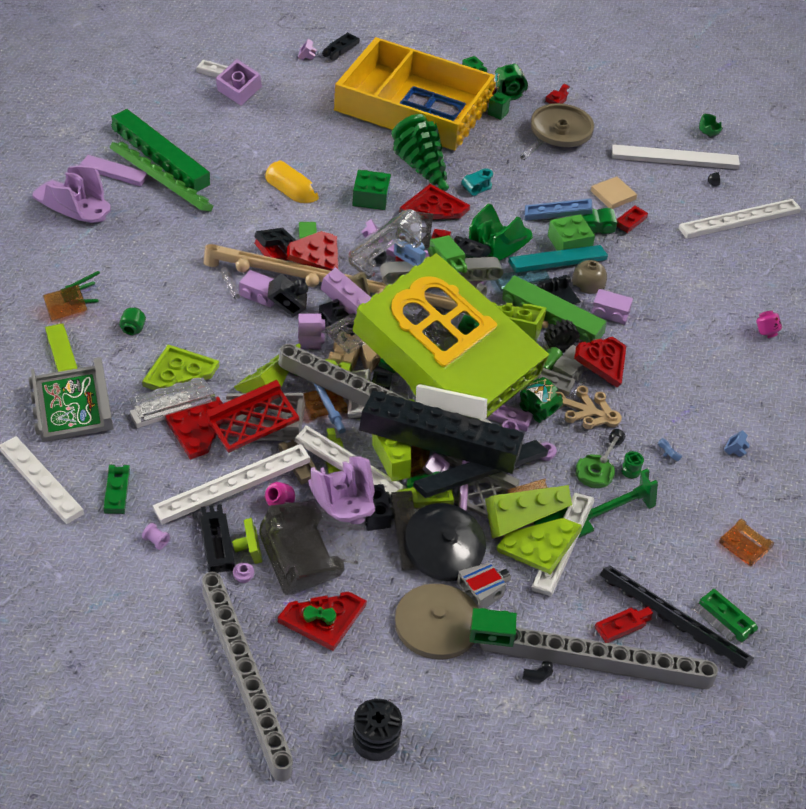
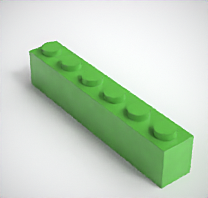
(522, 292)

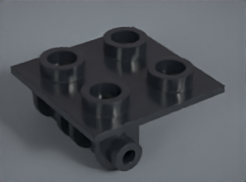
(560, 288)

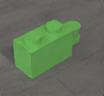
(449, 251)

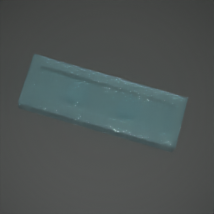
(532, 277)

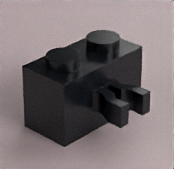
(288, 294)
(332, 313)

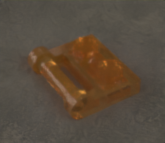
(316, 408)
(742, 546)

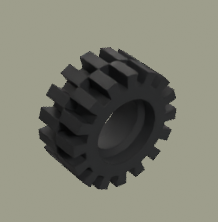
(562, 335)

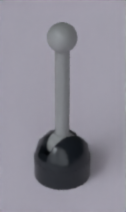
(614, 441)

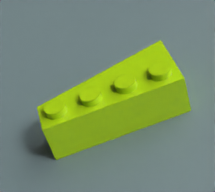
(518, 509)

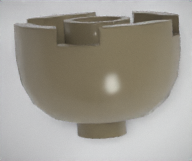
(589, 276)

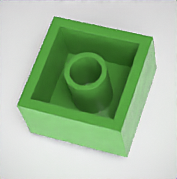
(570, 233)

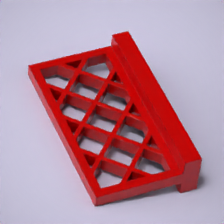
(245, 405)

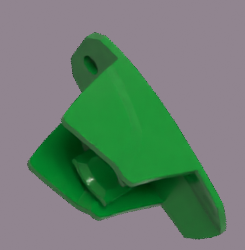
(502, 240)

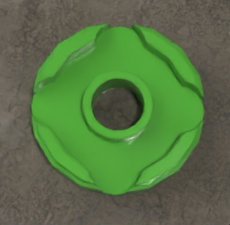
(593, 479)

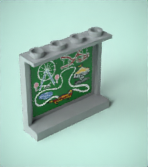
(71, 402)

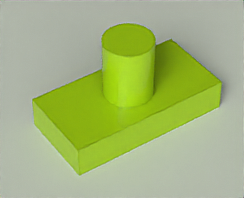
(249, 542)

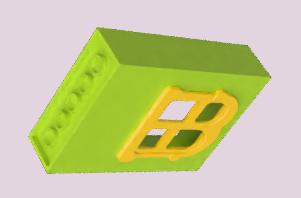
(486, 363)

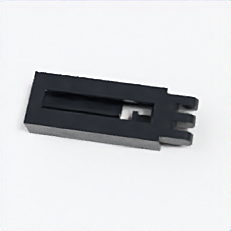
(217, 550)

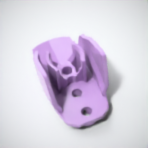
(78, 197)
(347, 493)

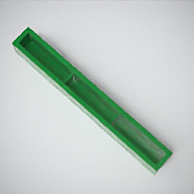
(160, 150)

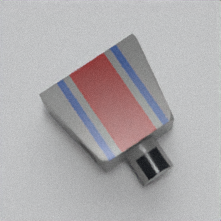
(483, 584)

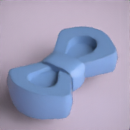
(663, 443)

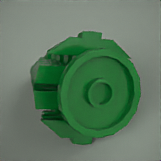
(420, 147)

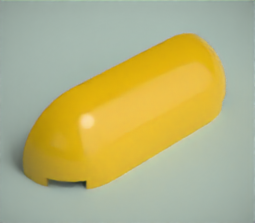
(290, 182)

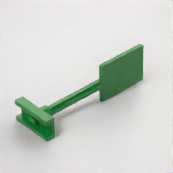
(646, 491)

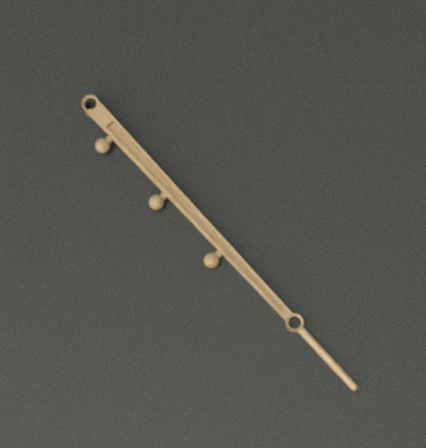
(312, 275)

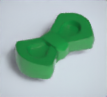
(312, 613)

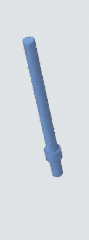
(334, 415)

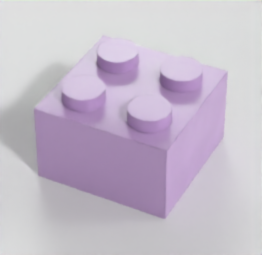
(238, 82)

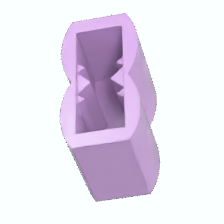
(310, 331)

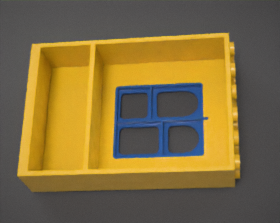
(387, 76)

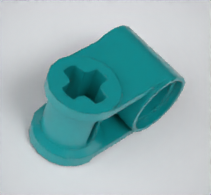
(478, 181)

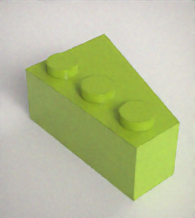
(394, 457)

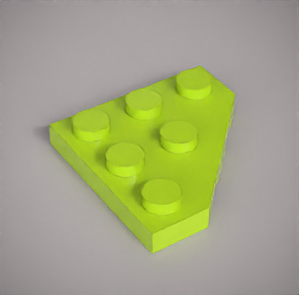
(179, 366)
(541, 544)

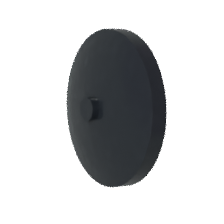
(444, 541)

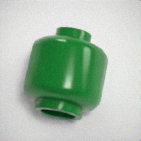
(132, 321)

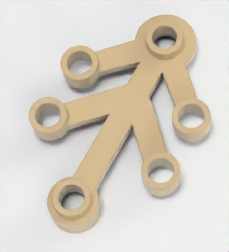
(608, 417)

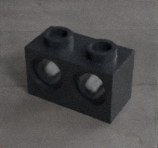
(383, 512)

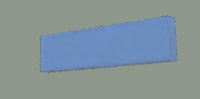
(558, 209)

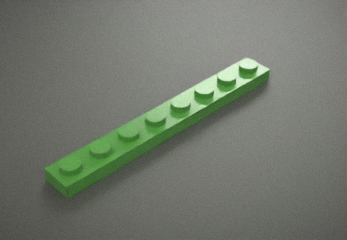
(163, 177)

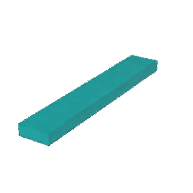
(557, 258)

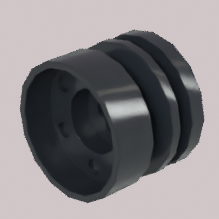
(377, 729)

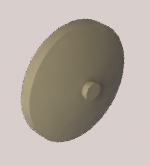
(562, 125)
(435, 621)

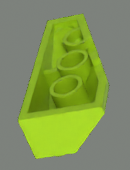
(528, 317)

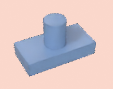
(409, 254)

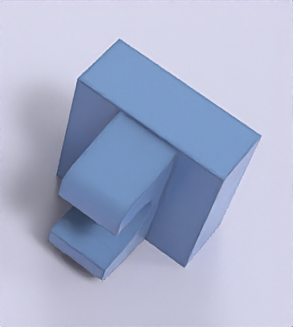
(737, 444)

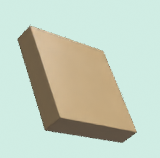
(613, 192)

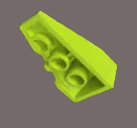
(263, 376)

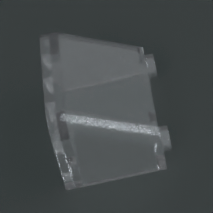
(401, 229)

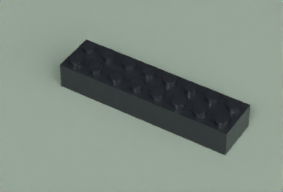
(441, 431)

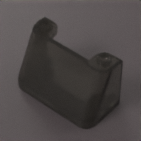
(297, 547)

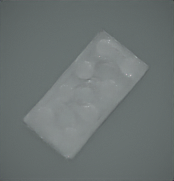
(172, 399)

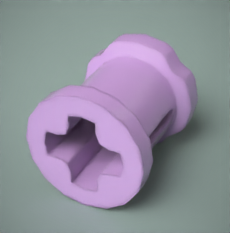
(156, 536)

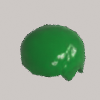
(709, 125)

